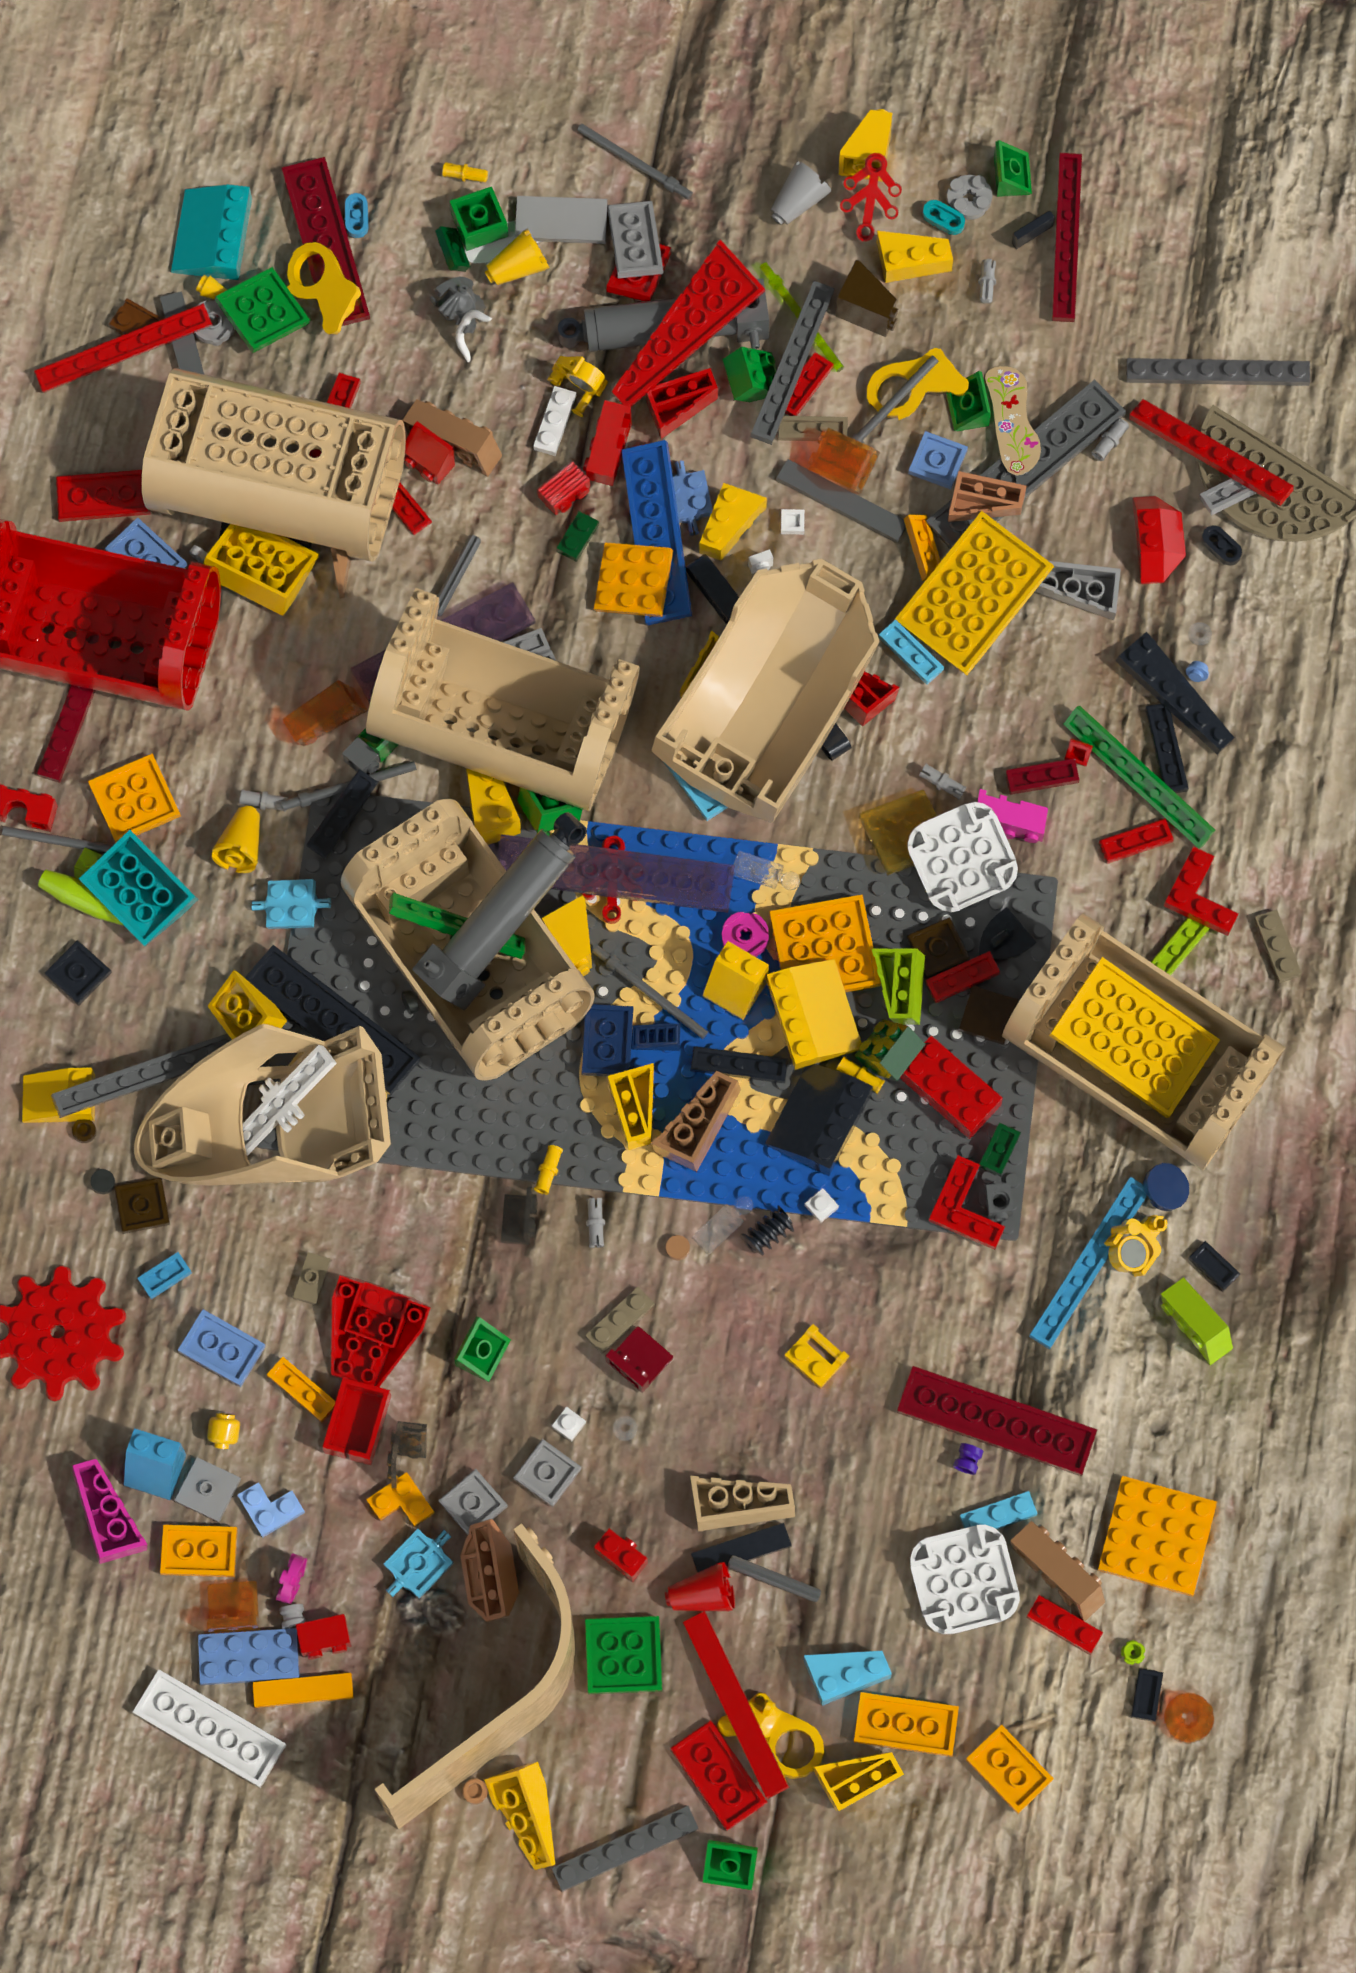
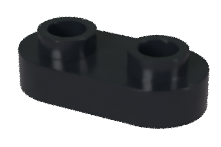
(1223, 545)

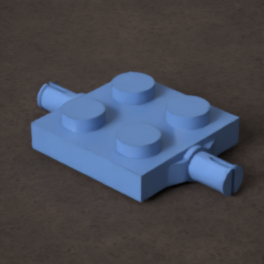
(691, 496)

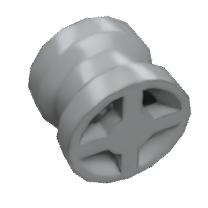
(292, 1615)

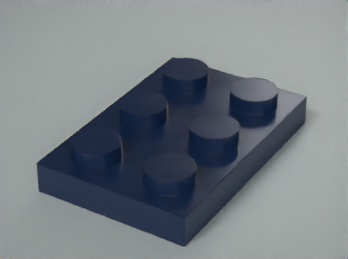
(607, 1040)

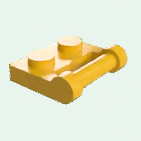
(811, 1362)

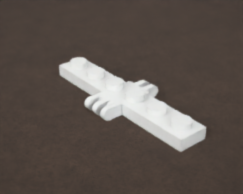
(282, 1098)

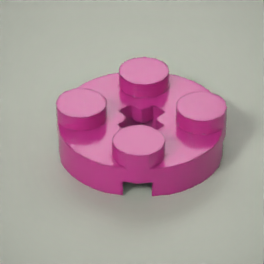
(746, 922)
(291, 1578)

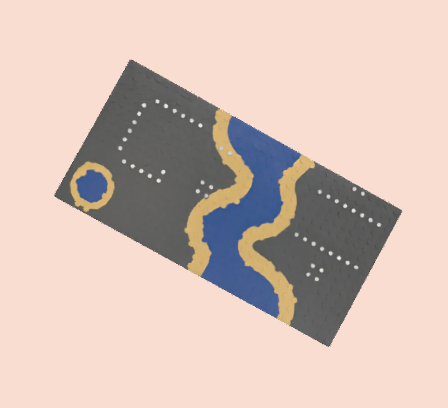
(504, 1124)

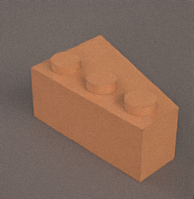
(985, 494)

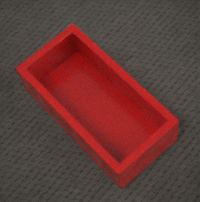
(951, 1088)

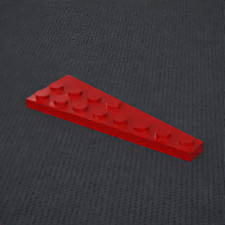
(707, 304)

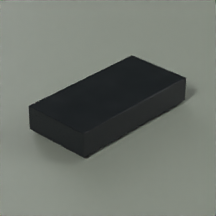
(1033, 229)
(1214, 1266)
(1147, 1695)

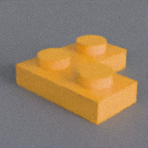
(404, 1496)

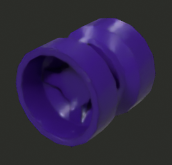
(968, 1458)

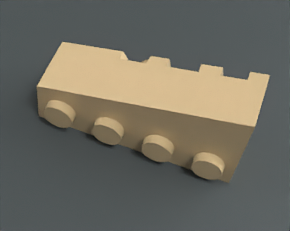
(739, 1502)

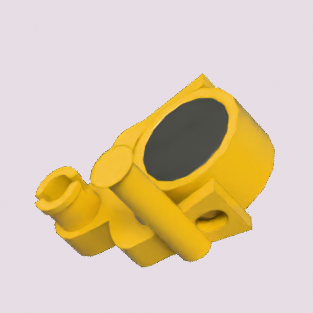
(581, 375)
(1134, 1252)

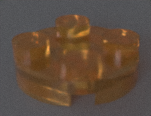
(1176, 1725)

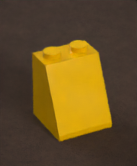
(868, 138)
(571, 931)
(736, 980)

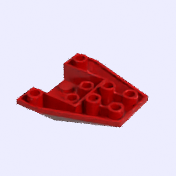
(372, 1329)

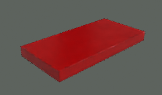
(100, 496)
(718, 1775)

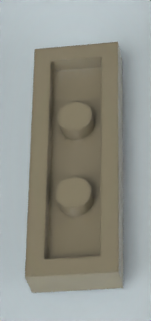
(809, 427)
(1277, 946)
(620, 1320)

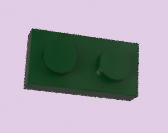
(452, 249)
(577, 536)
(1000, 1149)

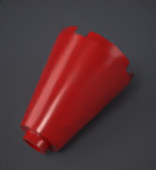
(703, 1591)

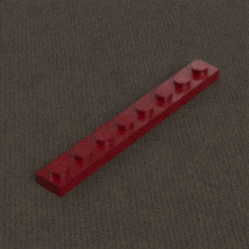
(1067, 237)
(67, 729)

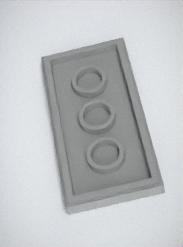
(562, 219)
(635, 239)

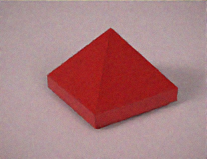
(1079, 751)

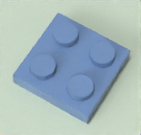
(938, 460)

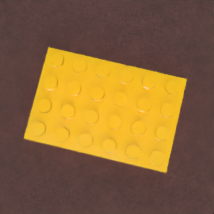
(974, 593)
(1134, 1037)

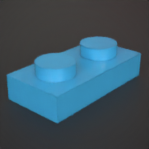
(164, 1275)

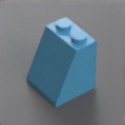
(153, 1464)

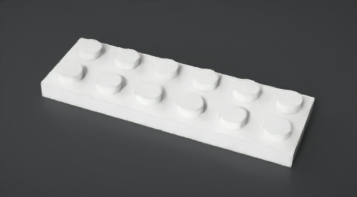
(209, 1728)

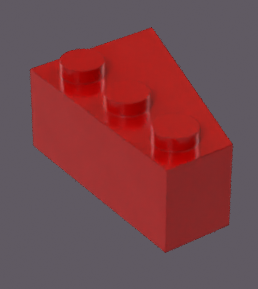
(680, 400)
(607, 445)
(870, 698)

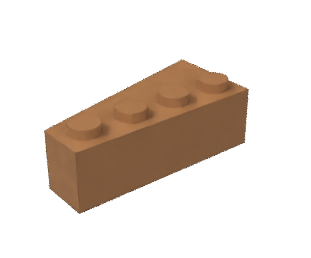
(469, 442)
(695, 1128)
(1059, 1569)

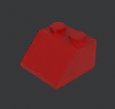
(428, 454)

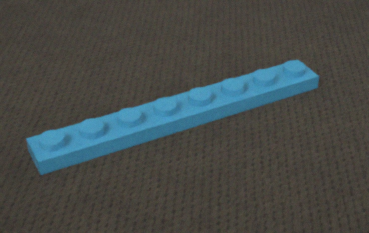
(1087, 1266)

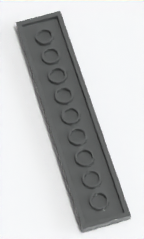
(1060, 439)

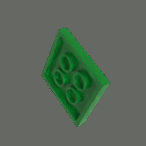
(262, 310)
(623, 1655)

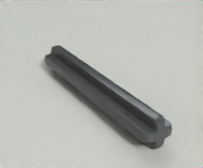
(457, 572)
(774, 1578)

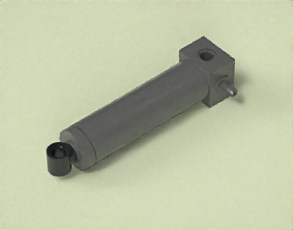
(635, 322)
(456, 967)

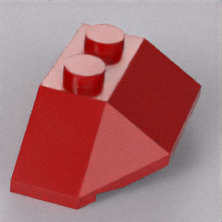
(1157, 538)

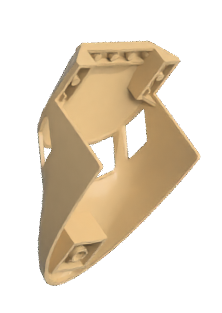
(198, 1127)

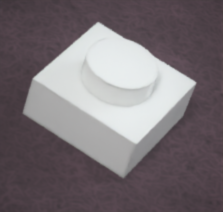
(792, 521)
(760, 561)
(821, 1205)
(568, 1424)

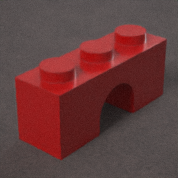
(40, 808)

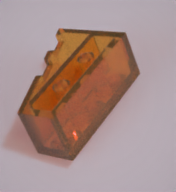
(324, 713)

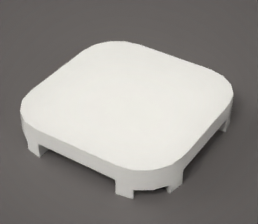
(962, 856)
(964, 1579)

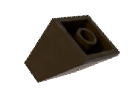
(866, 302)

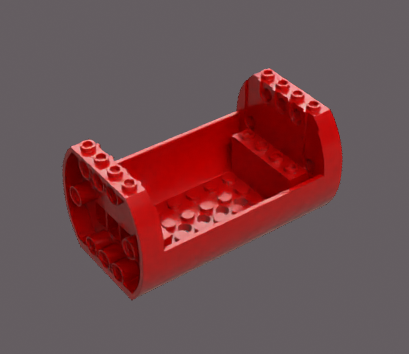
(111, 596)

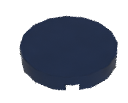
(1166, 1187)

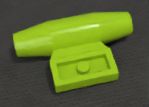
(73, 892)

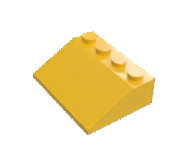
(261, 566)
(813, 1012)

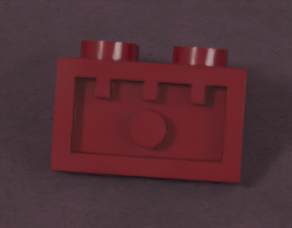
(639, 1359)

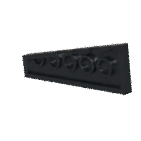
(1161, 678)

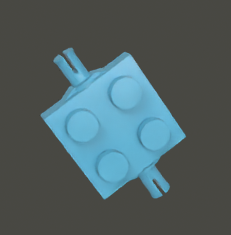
(291, 904)
(418, 1563)

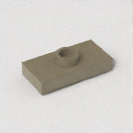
(312, 1278)

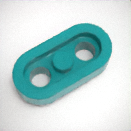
(945, 216)

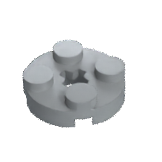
(970, 184)
(218, 333)

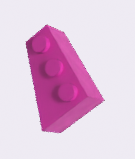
(1018, 819)

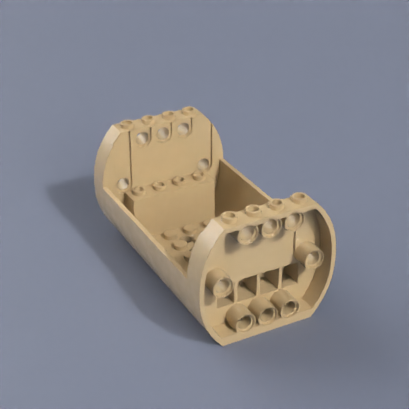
(324, 500)
(503, 692)
(450, 866)
(1217, 1093)

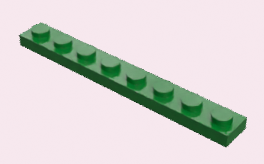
(1139, 777)

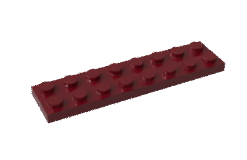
(321, 222)
(997, 1421)

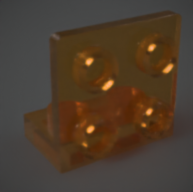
(233, 1607)

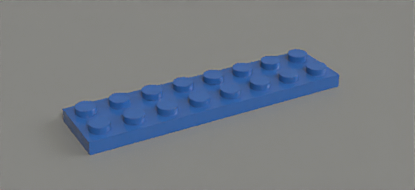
(656, 519)

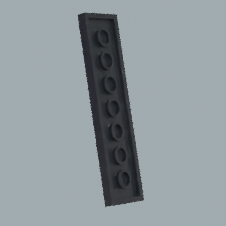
(325, 1012)

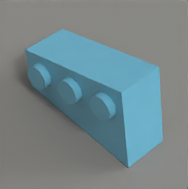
(845, 1673)

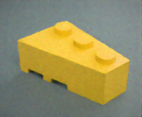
(634, 1103)
(856, 1777)

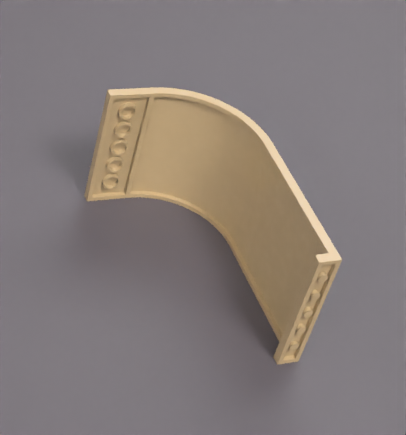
(513, 1722)

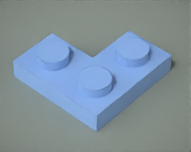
(270, 1515)

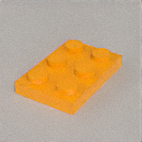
(198, 1551)
(1009, 1769)

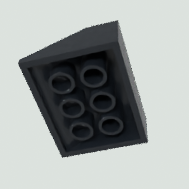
(819, 1117)

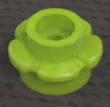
(1133, 1646)

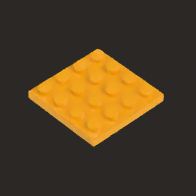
(827, 932)
(1157, 1536)

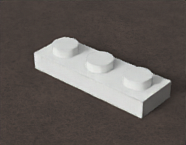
(554, 421)

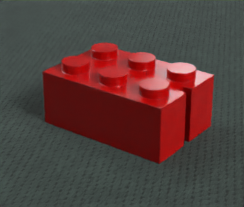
(357, 1421)

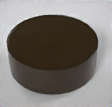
(84, 1131)

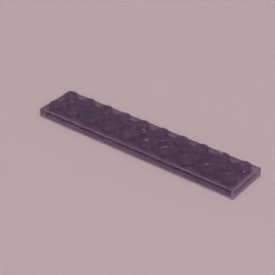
(637, 876)

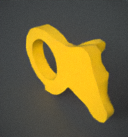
(333, 290)
(939, 379)
(774, 1725)

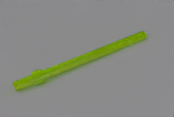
(776, 283)

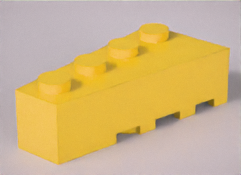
(491, 807)

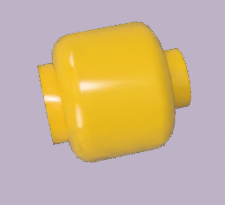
(223, 1430)

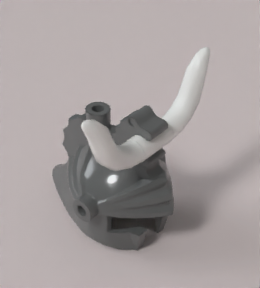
(462, 306)

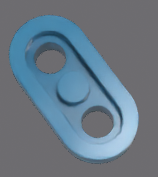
(356, 217)

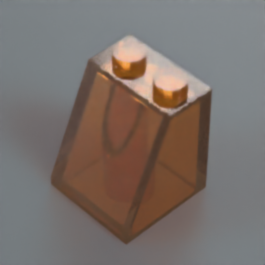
(843, 460)

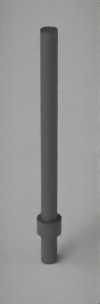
(669, 182)
(895, 399)
(304, 799)
(55, 839)
(614, 964)

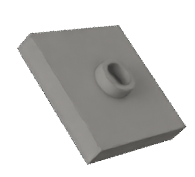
(547, 1473)
(207, 1489)
(472, 1501)

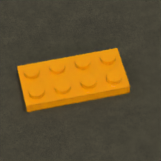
(906, 1724)

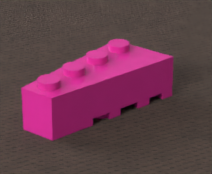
(108, 1520)

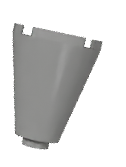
(798, 194)

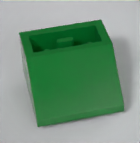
(750, 373)

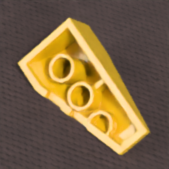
(524, 1802)

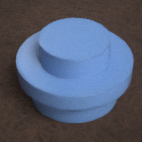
(1197, 671)

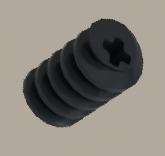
(768, 1231)

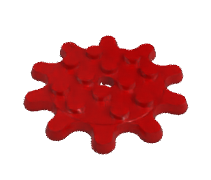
(81, 1346)

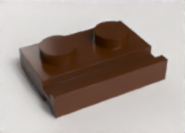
(132, 317)

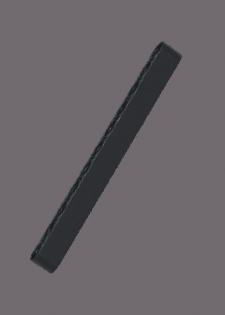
(722, 599)

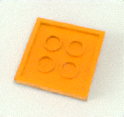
(633, 579)
(134, 798)

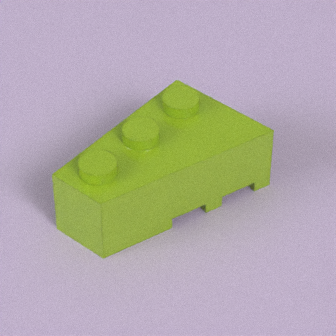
(902, 983)
(1197, 1320)

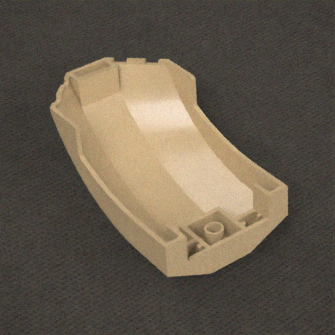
(771, 687)

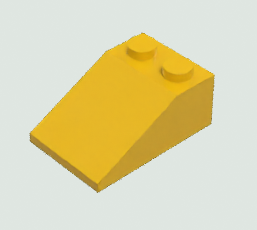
(243, 1007)
(40, 1086)

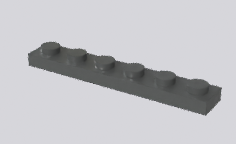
(625, 1848)

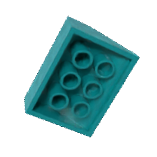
(212, 231)
(138, 888)

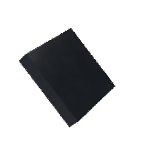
(78, 972)

